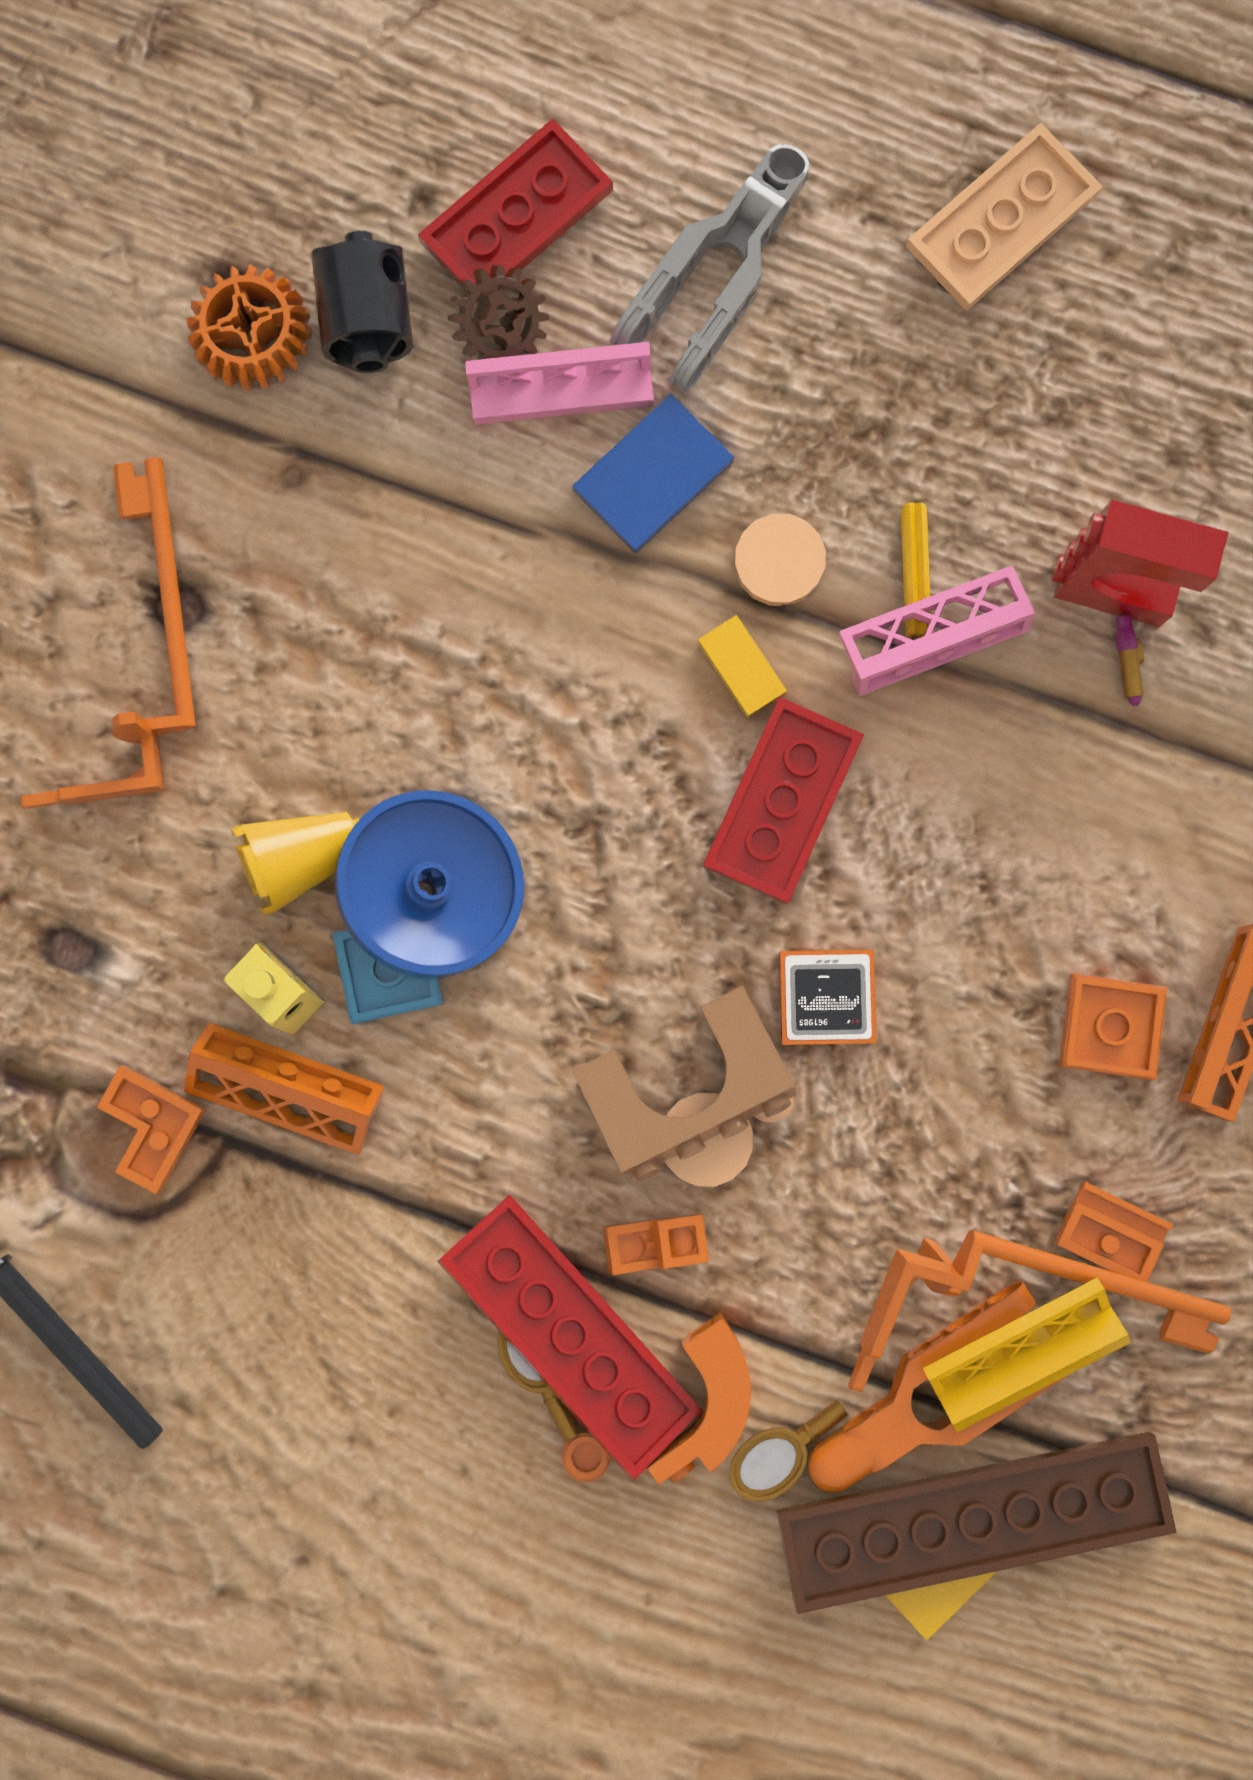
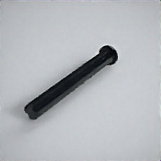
(76, 1356)

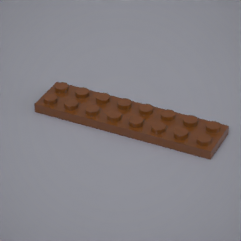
(975, 1522)

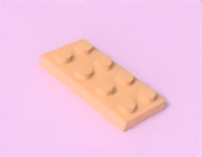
(1003, 216)

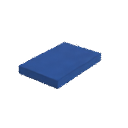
(653, 473)

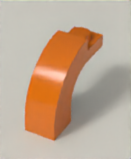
(726, 1407)

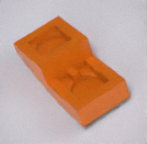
(655, 1244)

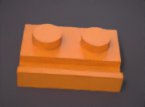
(1112, 1233)

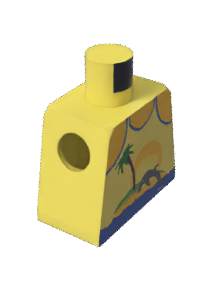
(273, 989)

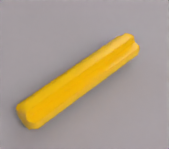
(915, 562)

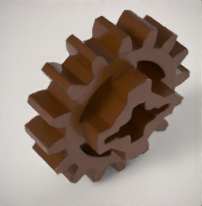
(491, 299)

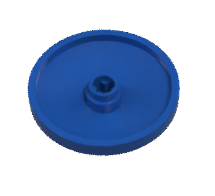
(454, 851)

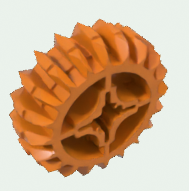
(214, 331)

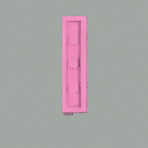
(560, 383)
(942, 646)

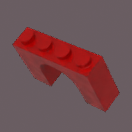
(1137, 562)

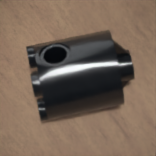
(362, 302)

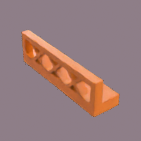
(1218, 1034)
(282, 1080)

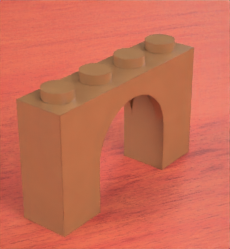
(753, 1085)

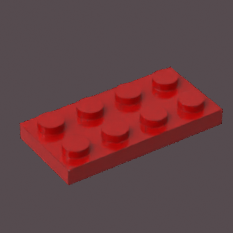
(518, 207)
(783, 800)

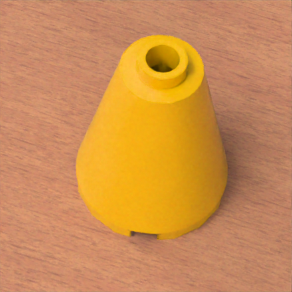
(290, 855)

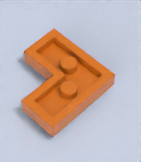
(162, 1124)

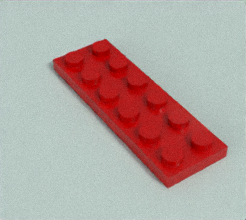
(570, 1337)

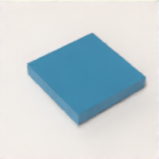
(376, 990)

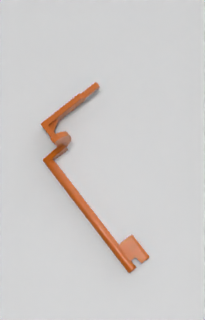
(137, 499)
(1183, 1324)

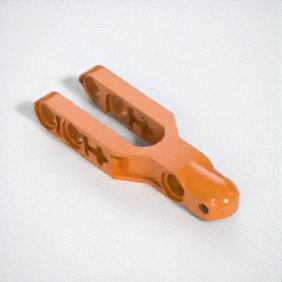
(889, 1426)

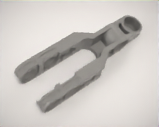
(742, 227)

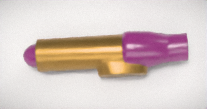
(1131, 656)

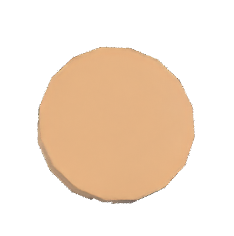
(780, 559)
(721, 1157)

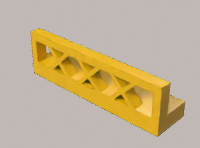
(1027, 1355)

